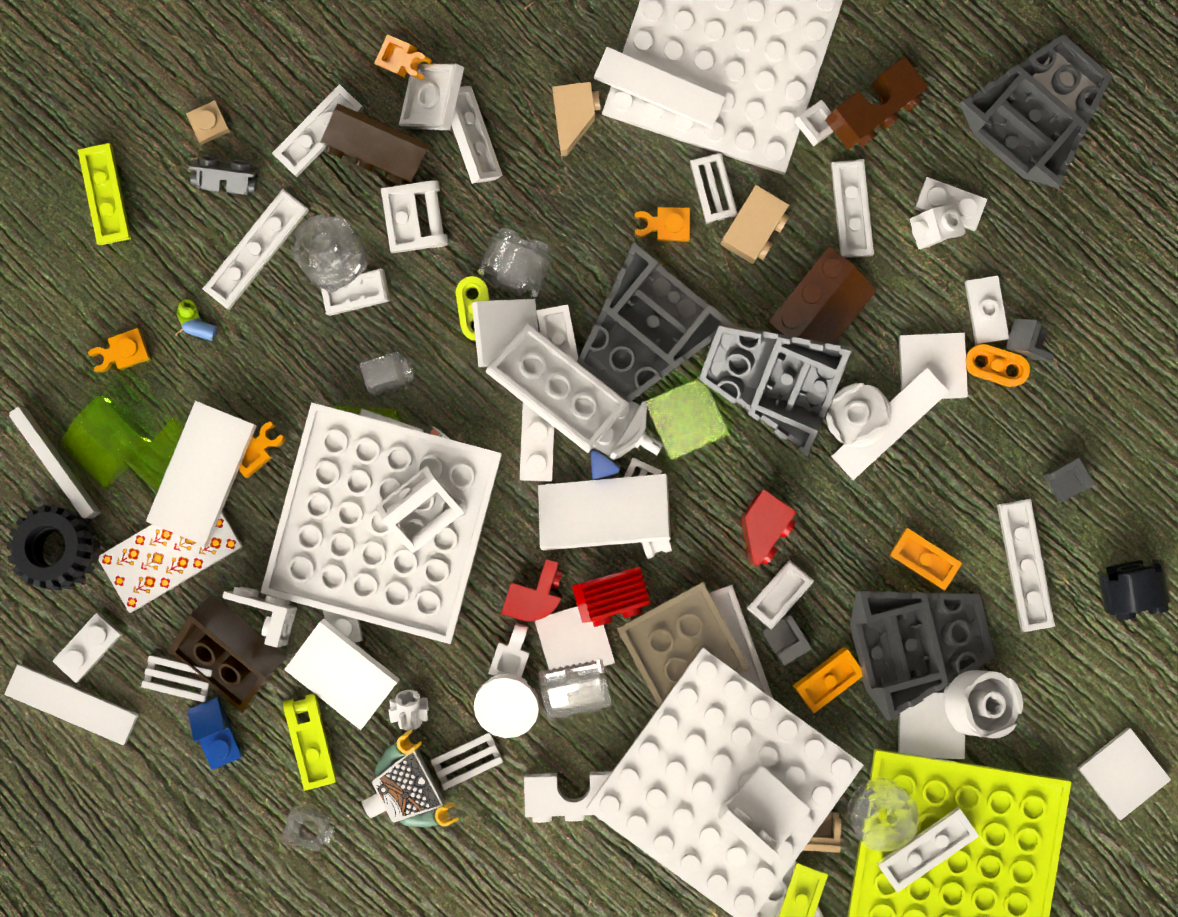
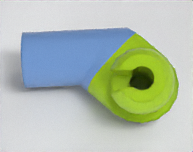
(191, 321)

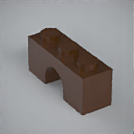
(858, 119)

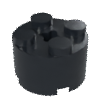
(1134, 589)

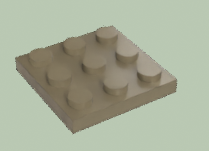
(672, 635)

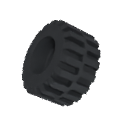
(29, 542)

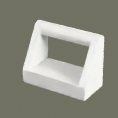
(408, 498)

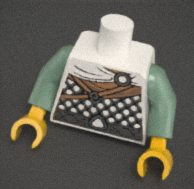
(407, 788)

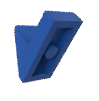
(214, 732)

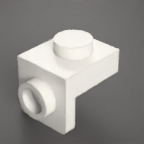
(937, 225)

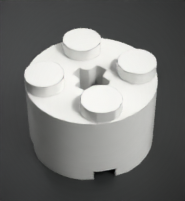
(983, 703)

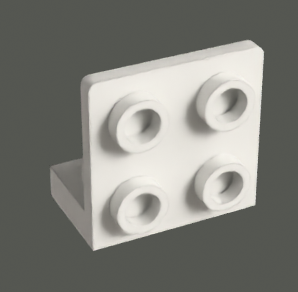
(275, 628)
(764, 814)

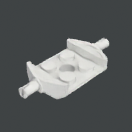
(628, 433)

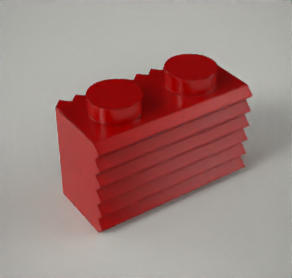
(610, 595)

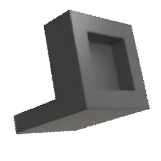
(1027, 340)
(1068, 479)
(786, 640)

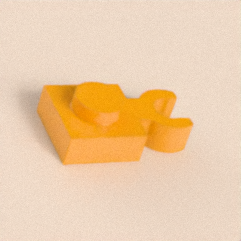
(400, 58)
(670, 224)
(125, 350)
(257, 451)

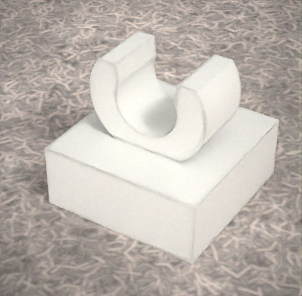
(813, 123)

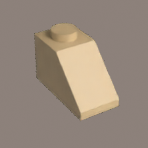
(574, 112)

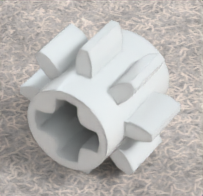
(408, 710)

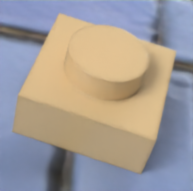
(208, 122)

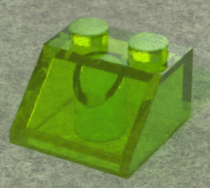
(104, 440)

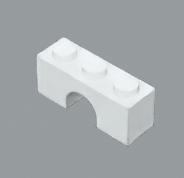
(545, 799)

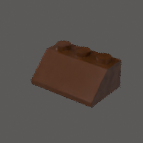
(823, 301)

